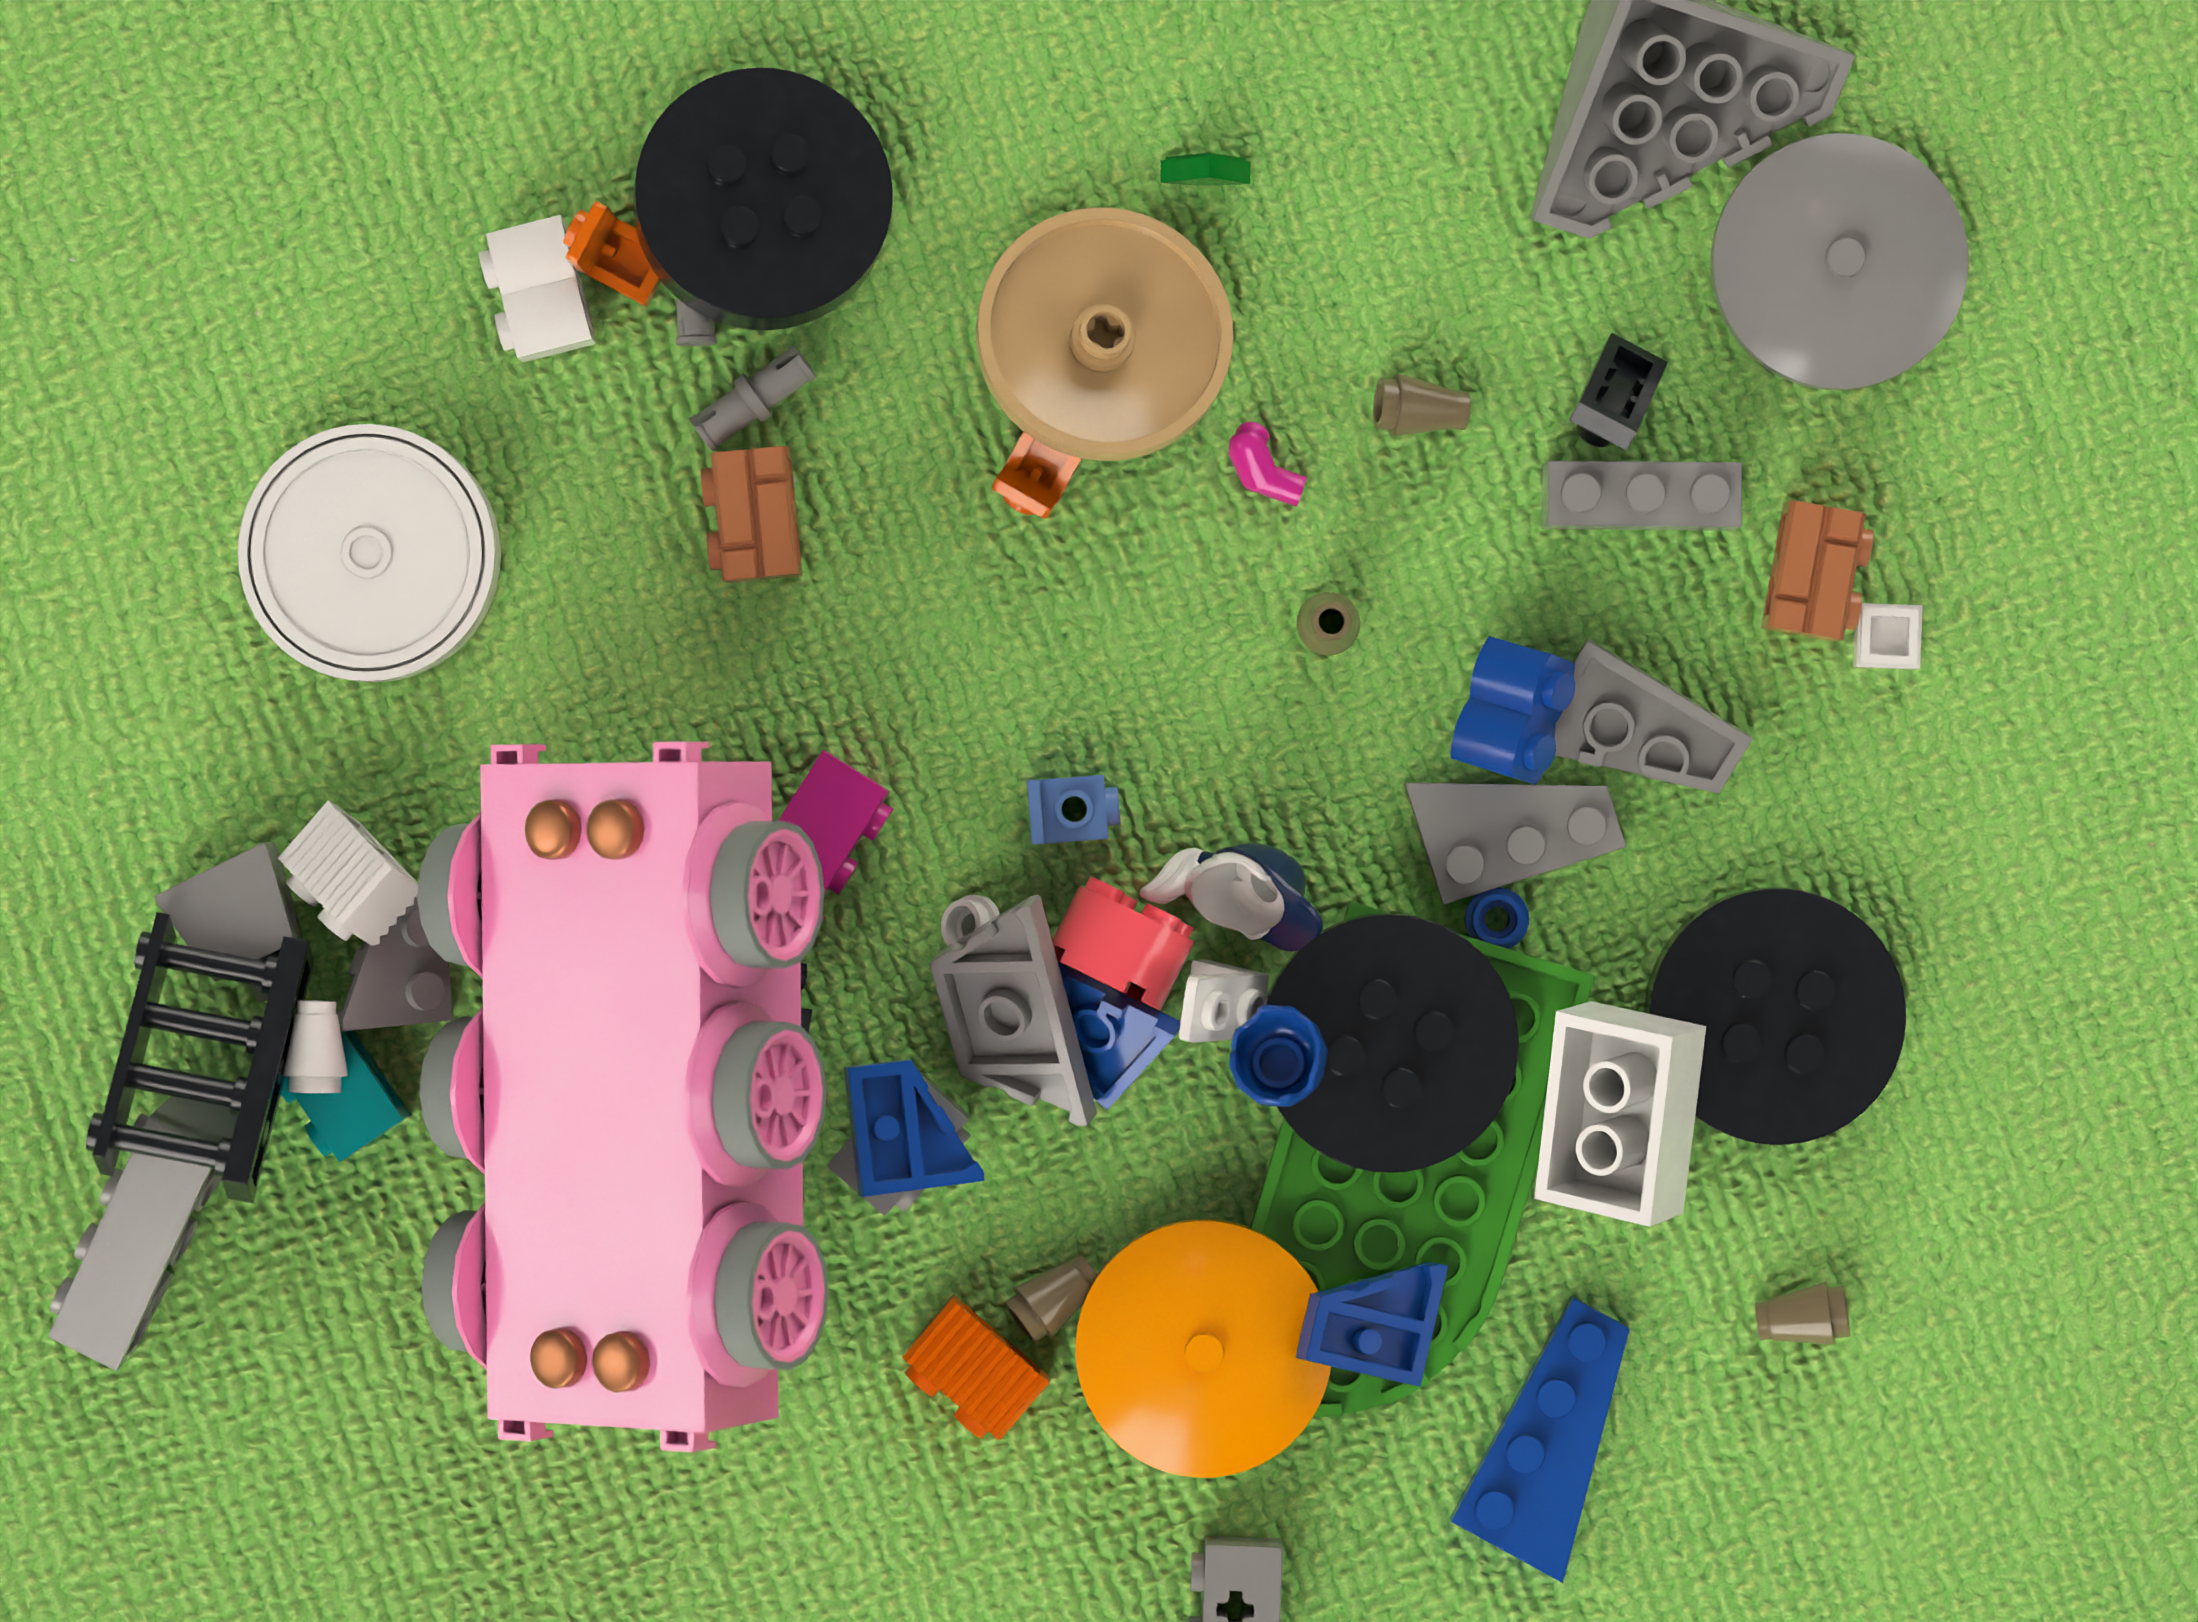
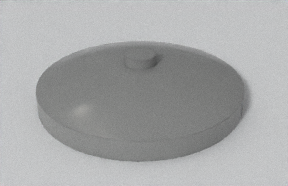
(1839, 261)

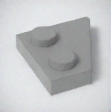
(398, 980)

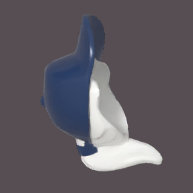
(1243, 890)

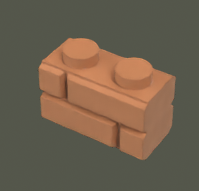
(754, 514)
(1816, 571)

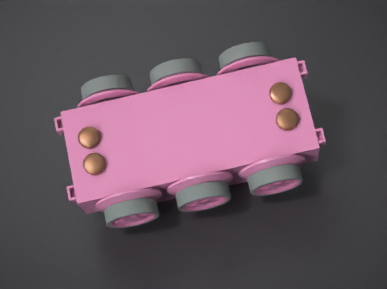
(627, 1093)

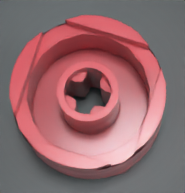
(1120, 946)

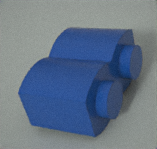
(1513, 710)

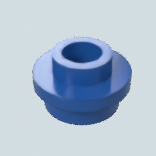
(1517, 917)

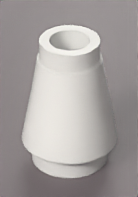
(315, 1049)

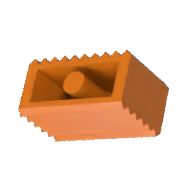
(974, 1369)

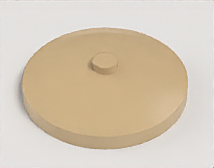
(1104, 334)

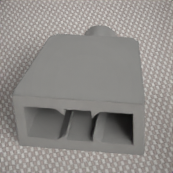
(236, 907)

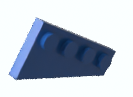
(1543, 1454)

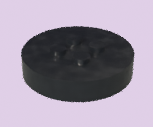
(762, 198)
(1793, 1009)
(1412, 1040)

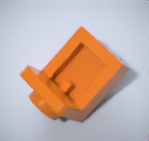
(1035, 477)

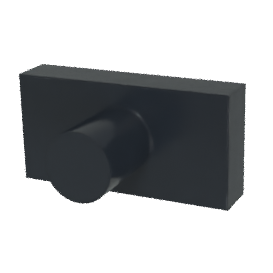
(1617, 393)

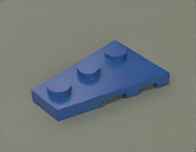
(1114, 1034)

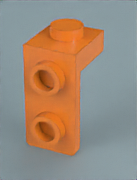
(610, 253)

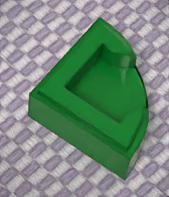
(1205, 170)

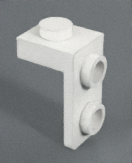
(1219, 1000)

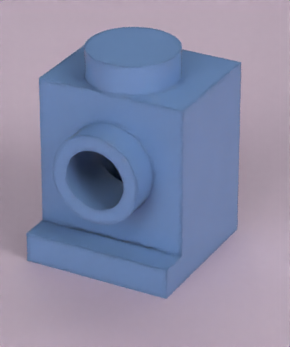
(1046, 814)

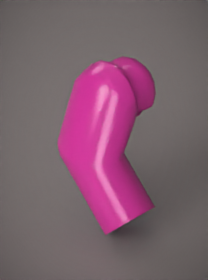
(1257, 469)

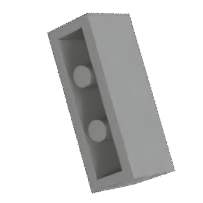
(1641, 495)

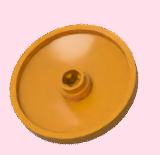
(1197, 1347)

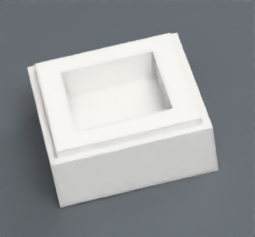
(1888, 636)

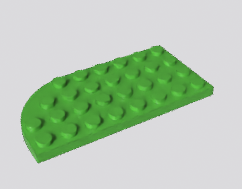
(1454, 1213)

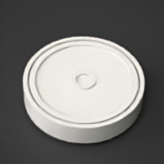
(369, 553)

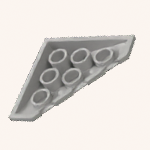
(1669, 93)

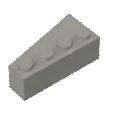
(140, 1234)

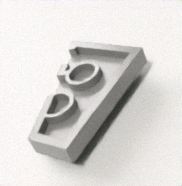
(1644, 726)
(1509, 832)

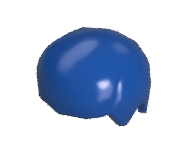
(1278, 1056)

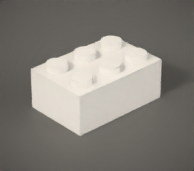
(1620, 1113)

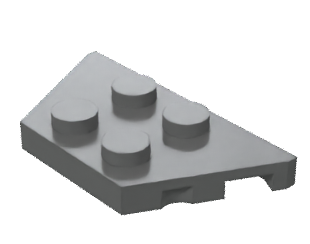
(1013, 1013)

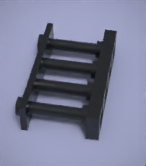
(251, 1097)

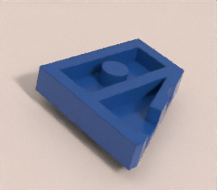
(902, 1133)
(1376, 1323)

